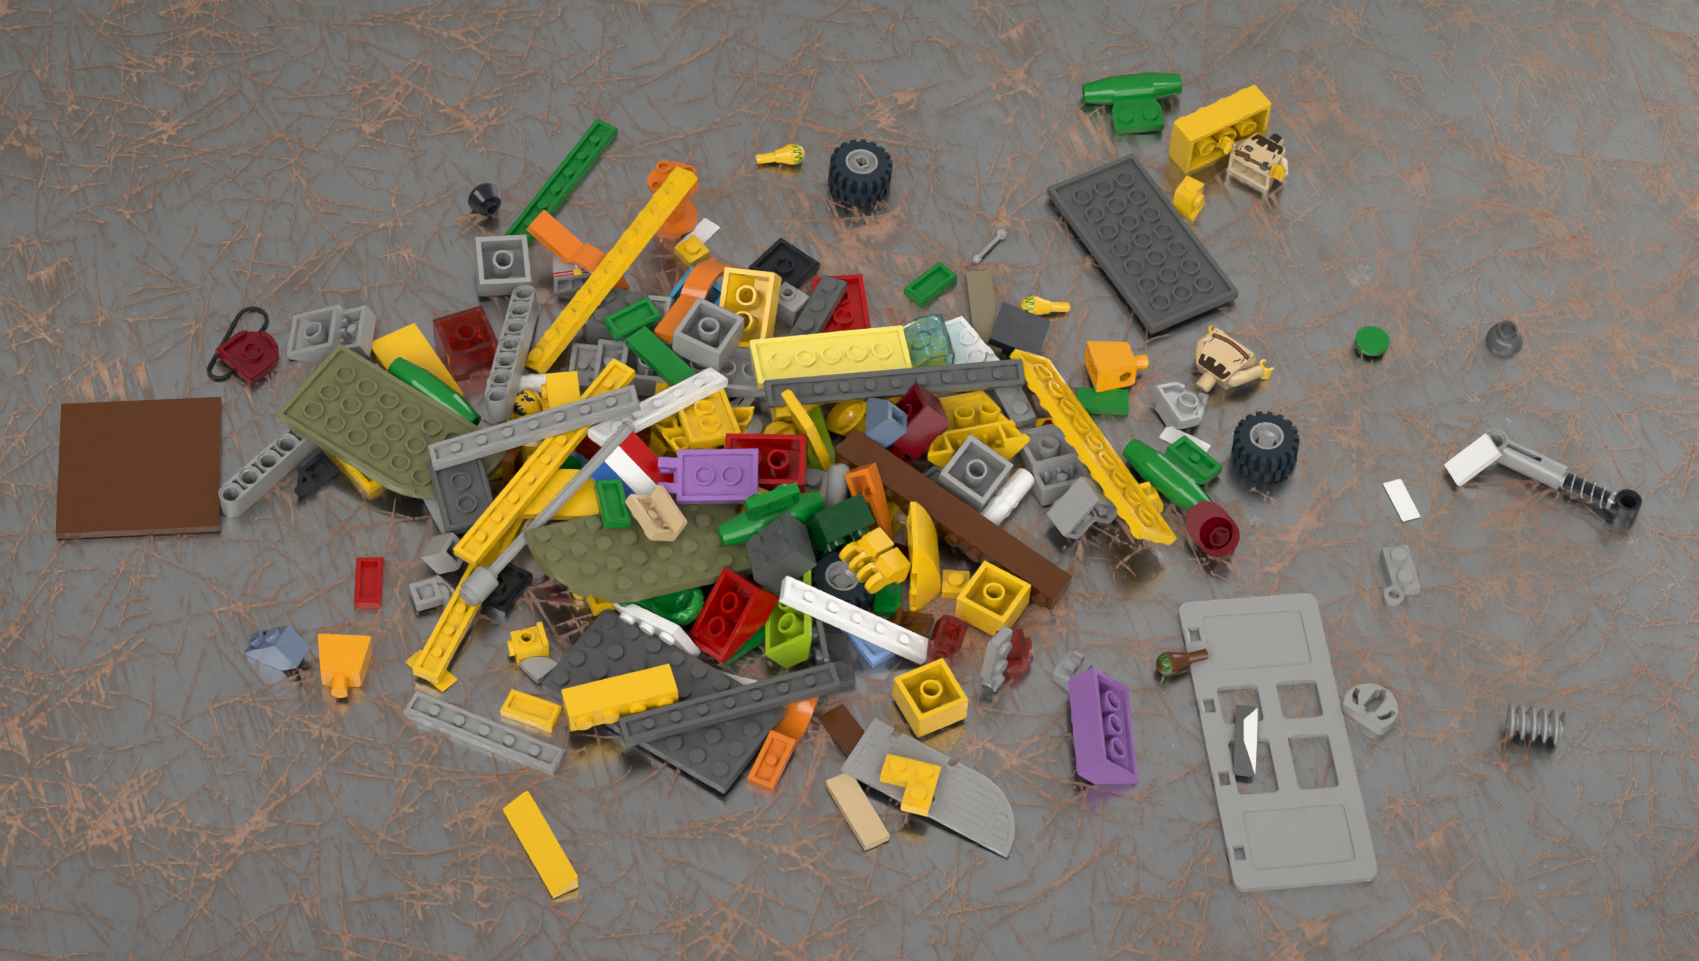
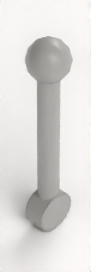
(1000, 235)

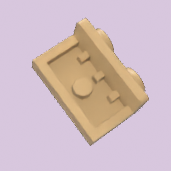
(657, 514)

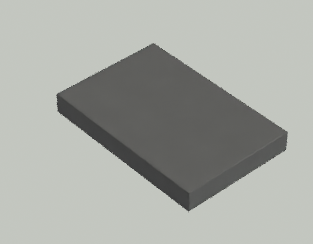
(461, 494)

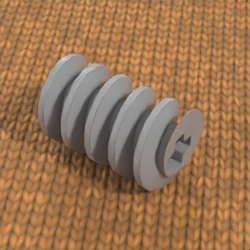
(1534, 723)

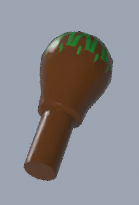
(1172, 662)

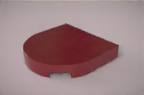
(250, 354)

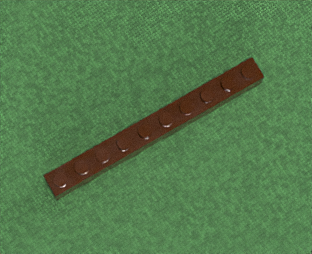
(956, 520)

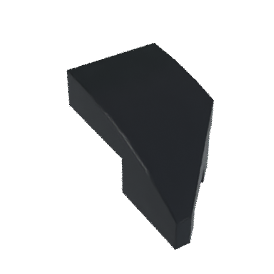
(315, 474)

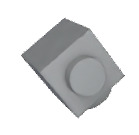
(790, 304)
(440, 553)

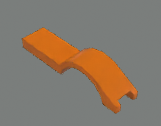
(567, 246)
(696, 285)
(780, 744)

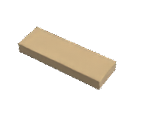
(857, 811)

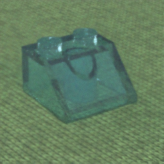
(929, 341)

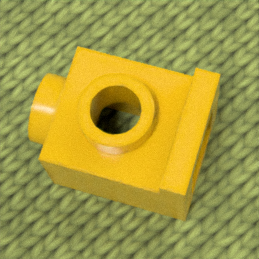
(1189, 198)
(528, 643)

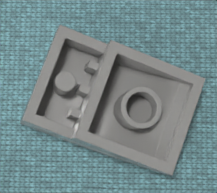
(321, 330)
(1051, 463)

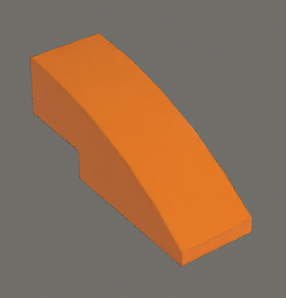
(869, 483)

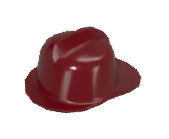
(1212, 529)

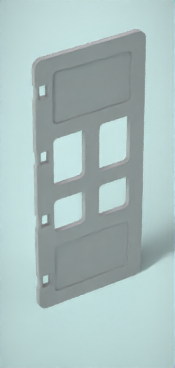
(1292, 833)

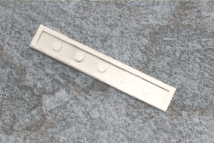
(663, 404)
(853, 620)

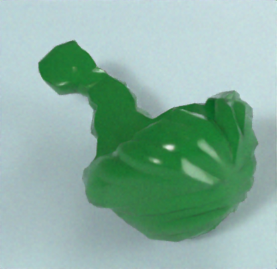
(677, 607)

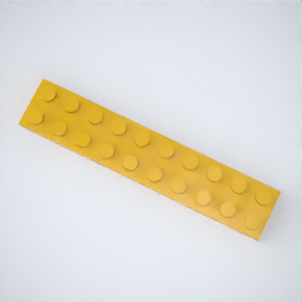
(1094, 449)

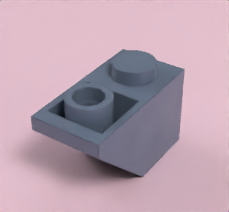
(884, 421)
(278, 647)

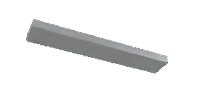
(484, 733)

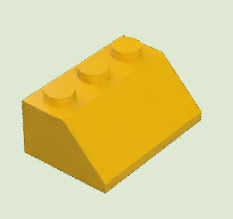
(753, 297)

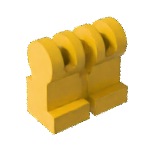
(875, 561)

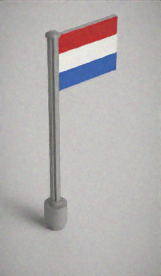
(619, 458)

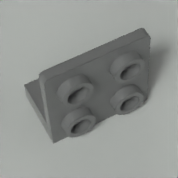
(834, 650)

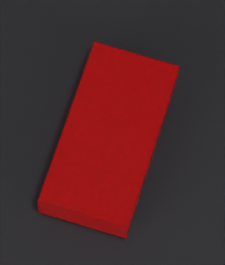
(369, 582)

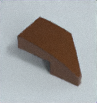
(914, 621)

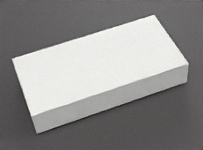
(1473, 459)

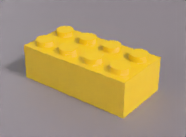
(1235, 116)

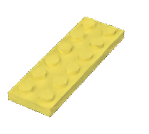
(829, 353)

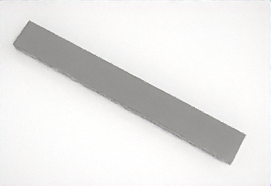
(534, 427)

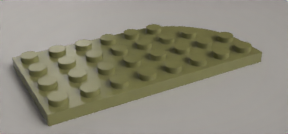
(375, 422)
(630, 566)

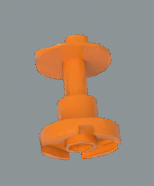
(685, 215)

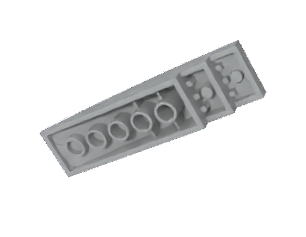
(592, 359)

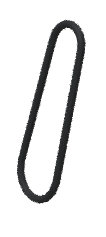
(228, 334)

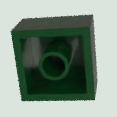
(839, 524)

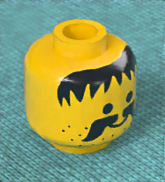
(526, 404)

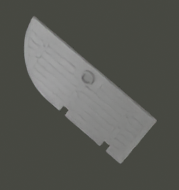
(962, 798)

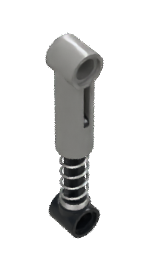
(1621, 505)

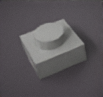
(425, 594)

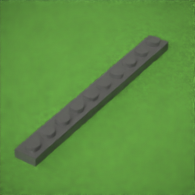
(896, 382)

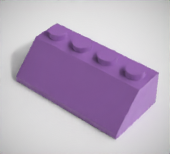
(1102, 729)

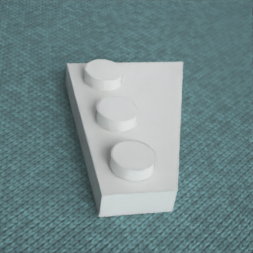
(967, 343)
(654, 624)

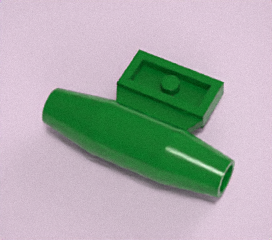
(1134, 99)
(433, 387)
(1176, 472)
(766, 507)

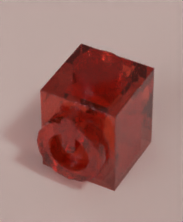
(947, 636)
(1020, 653)

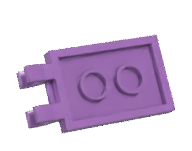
(712, 475)

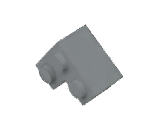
(1081, 508)

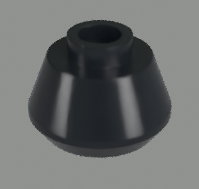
(485, 199)

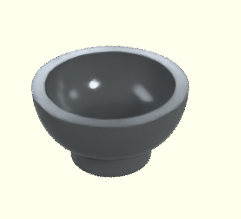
(1504, 338)

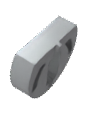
(1379, 721)

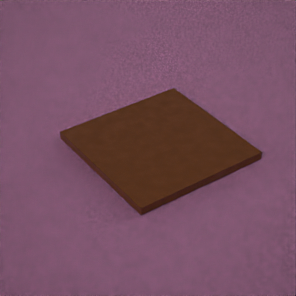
(139, 468)

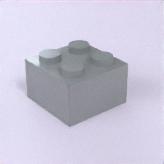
(501, 264)
(708, 334)
(974, 473)

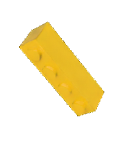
(619, 697)

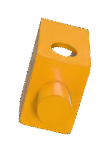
(1112, 364)
(343, 661)

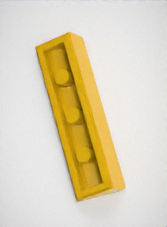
(541, 845)

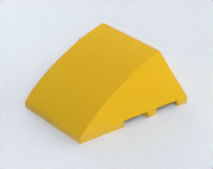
(982, 418)
(674, 434)
(924, 556)

